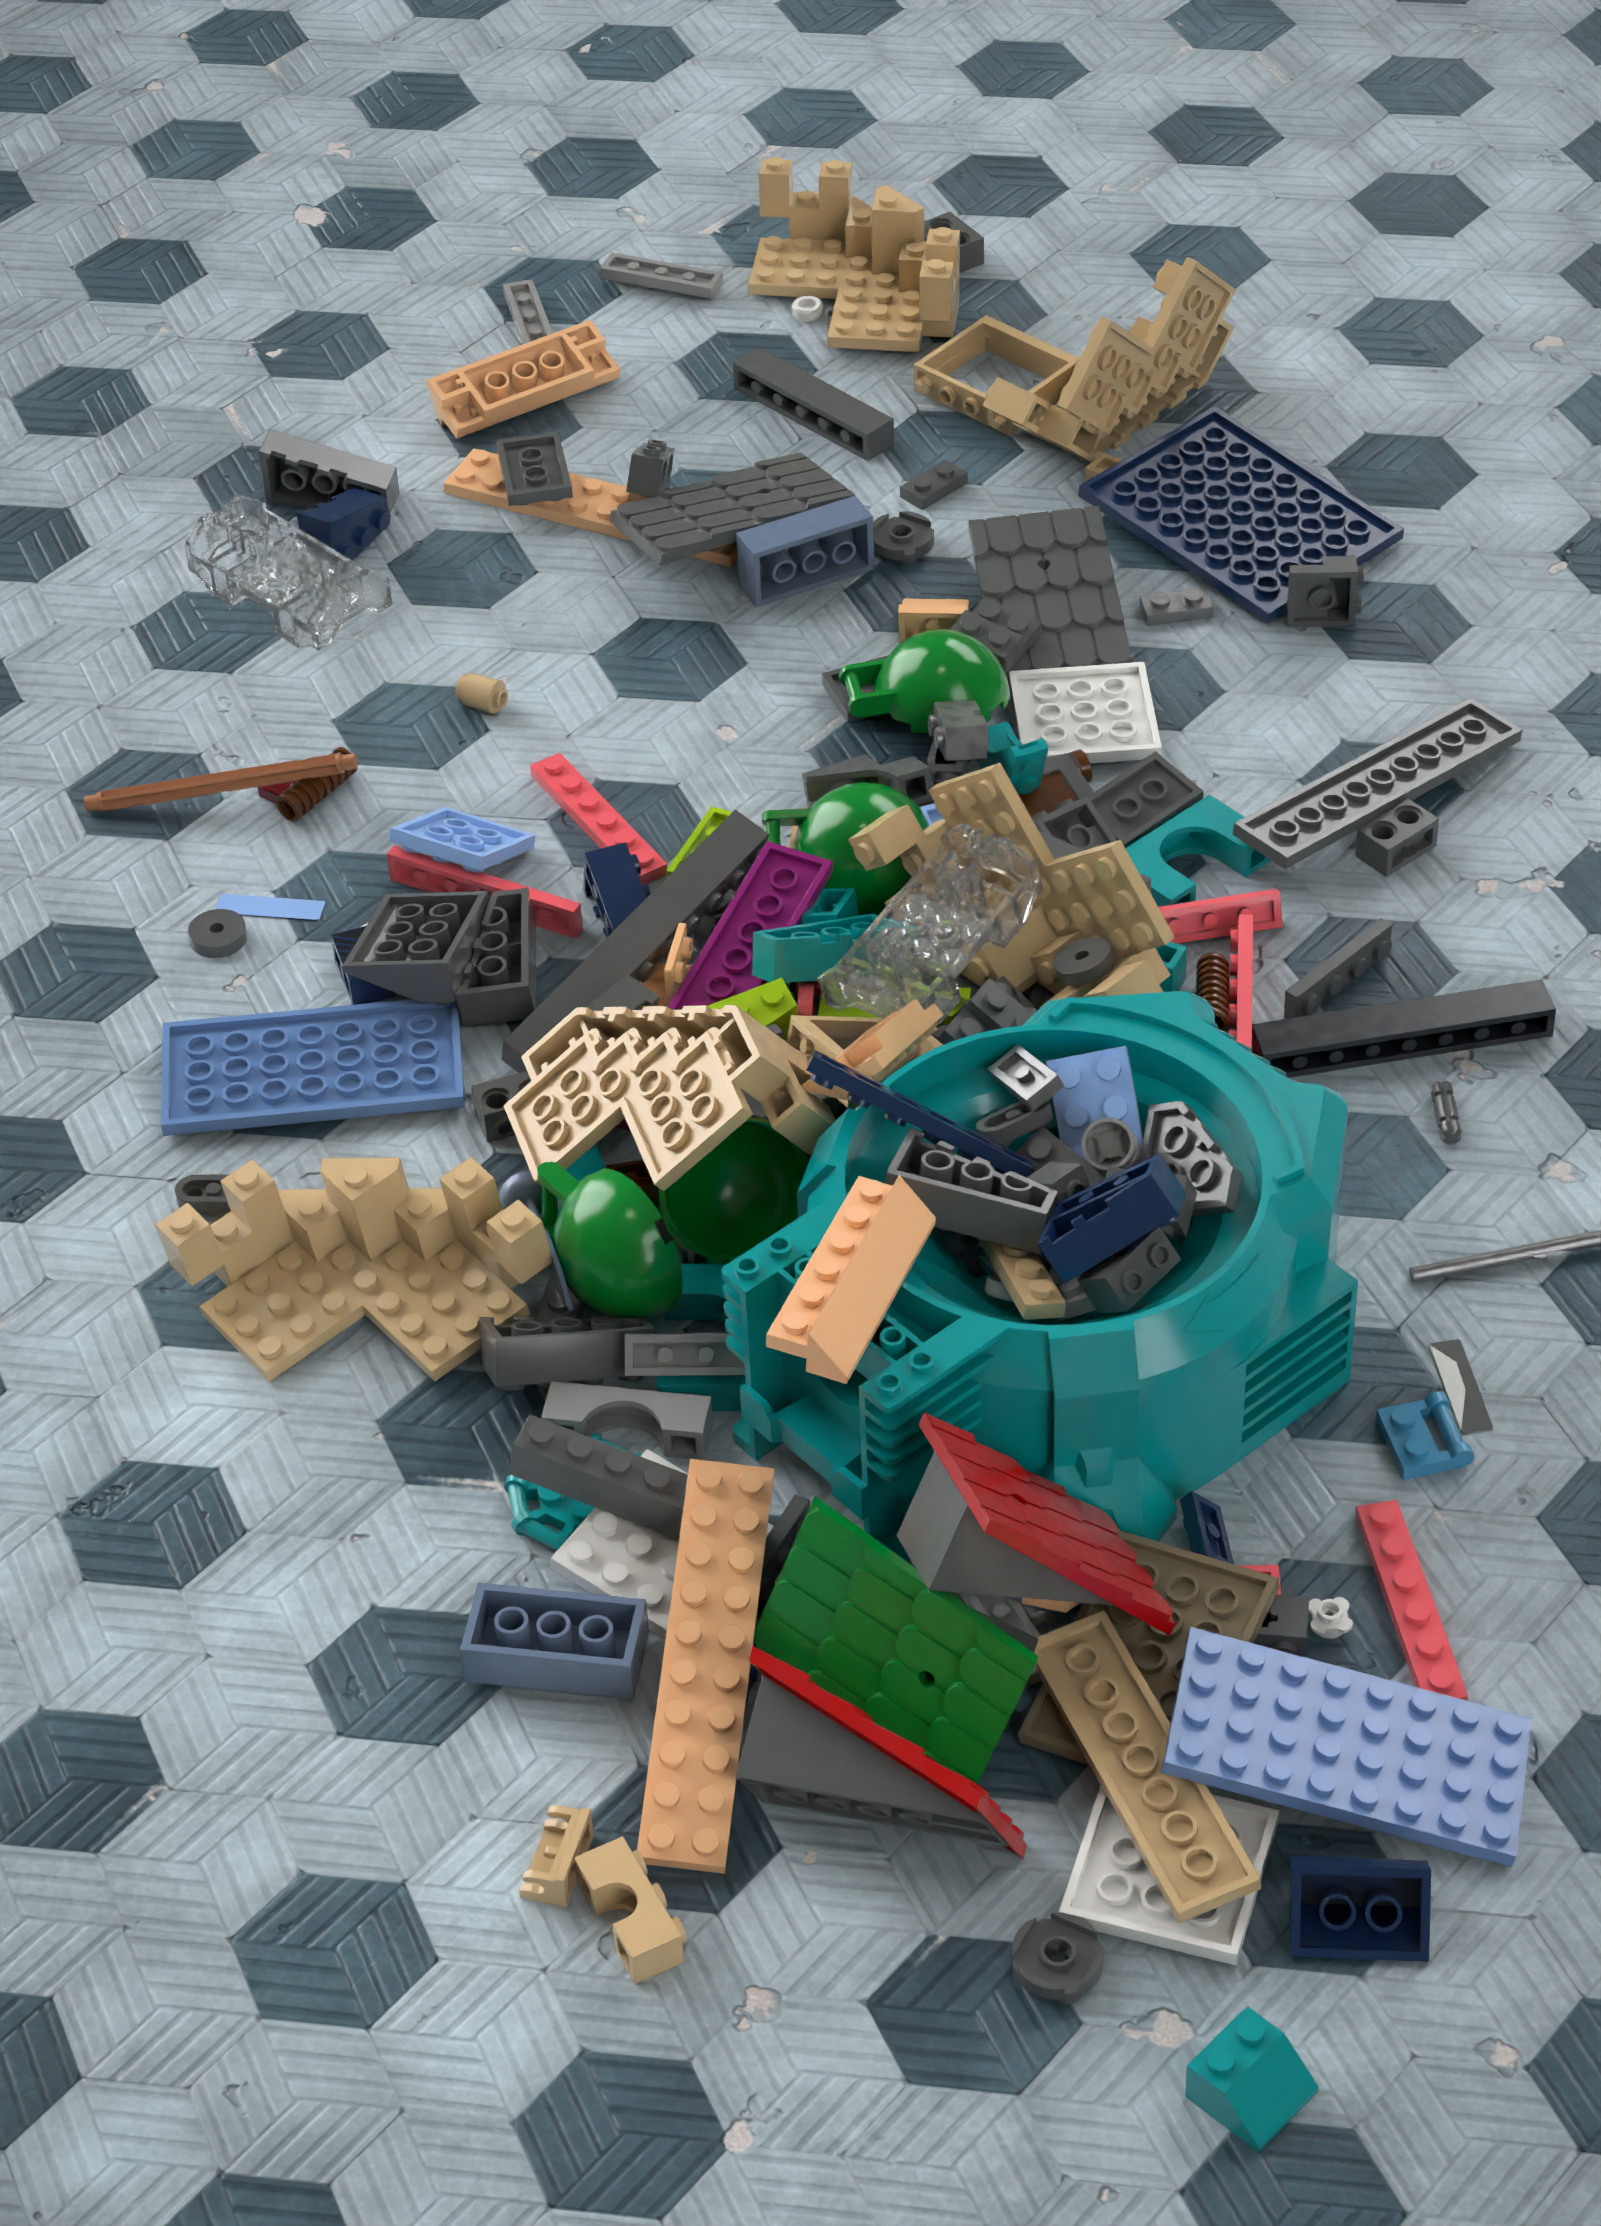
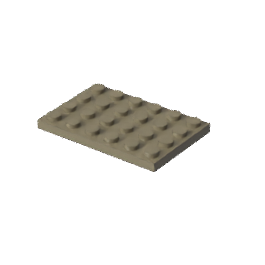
(1201, 1596)

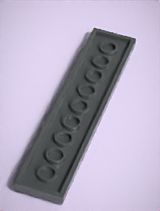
(1376, 782)

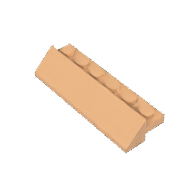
(522, 379)
(885, 1046)
(852, 1278)

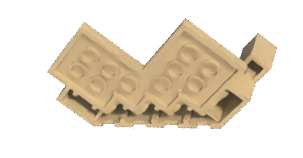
(866, 257)
(1131, 373)
(1081, 895)
(670, 1079)
(363, 1246)

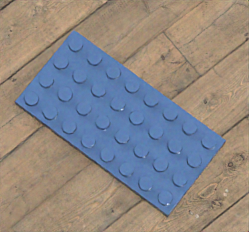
(310, 1066)
(1349, 1746)

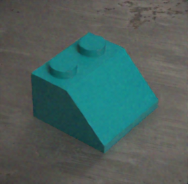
(1250, 2079)

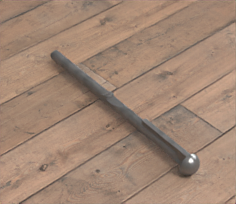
(1504, 1256)

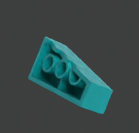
(805, 950)

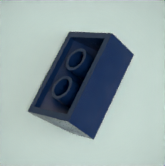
(1359, 1908)

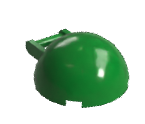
(927, 670)
(835, 819)
(736, 1193)
(610, 1243)

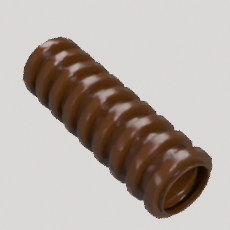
(308, 792)
(1213, 985)

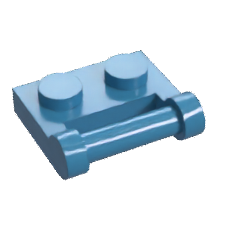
(1412, 1443)

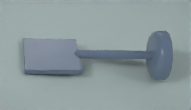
(526, 1190)

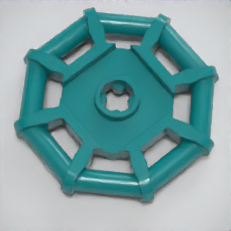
(555, 1509)

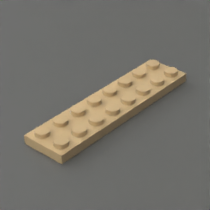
(1125, 1742)

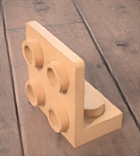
(928, 614)
(670, 975)

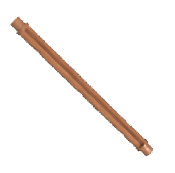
(221, 782)

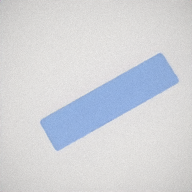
(272, 906)

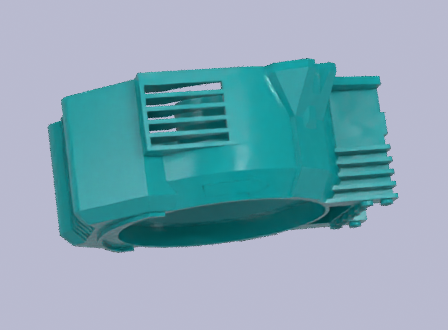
(1099, 1402)

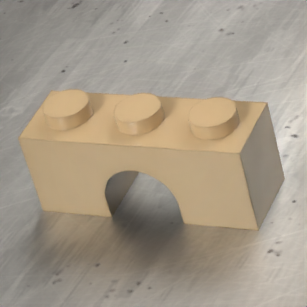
(617, 1879)

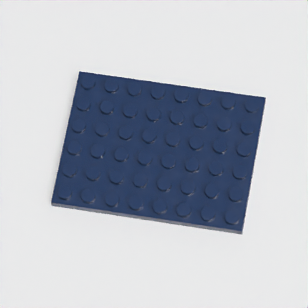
(1236, 510)

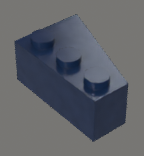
(347, 521)
(614, 882)
(1110, 1216)

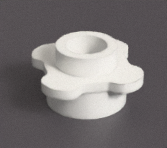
(1326, 1625)

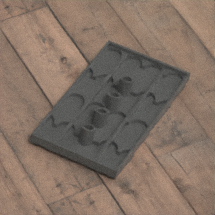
(713, 511)
(1060, 575)

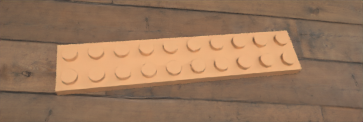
(590, 508)
(706, 1667)

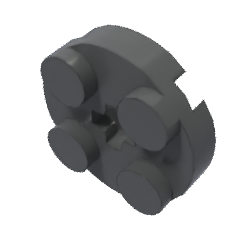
(903, 537)
(1057, 1980)

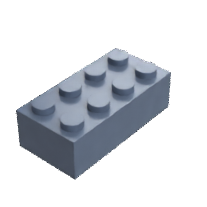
(805, 551)
(555, 1640)

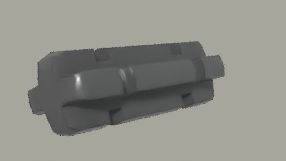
(1446, 1112)

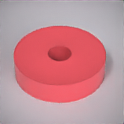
(807, 999)

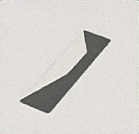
(1461, 1386)

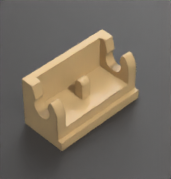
(552, 1870)

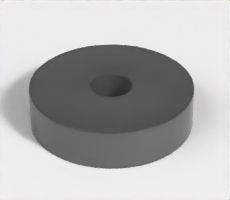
(217, 933)
(1084, 961)

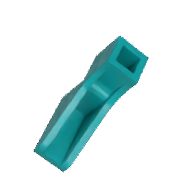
(1020, 761)

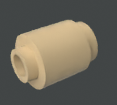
(481, 692)

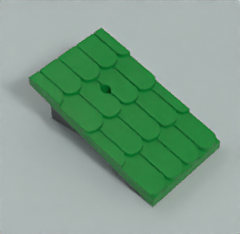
(892, 1646)

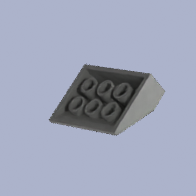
(420, 943)

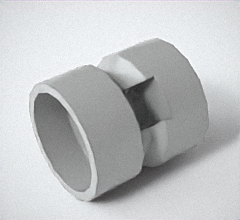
(1110, 1144)

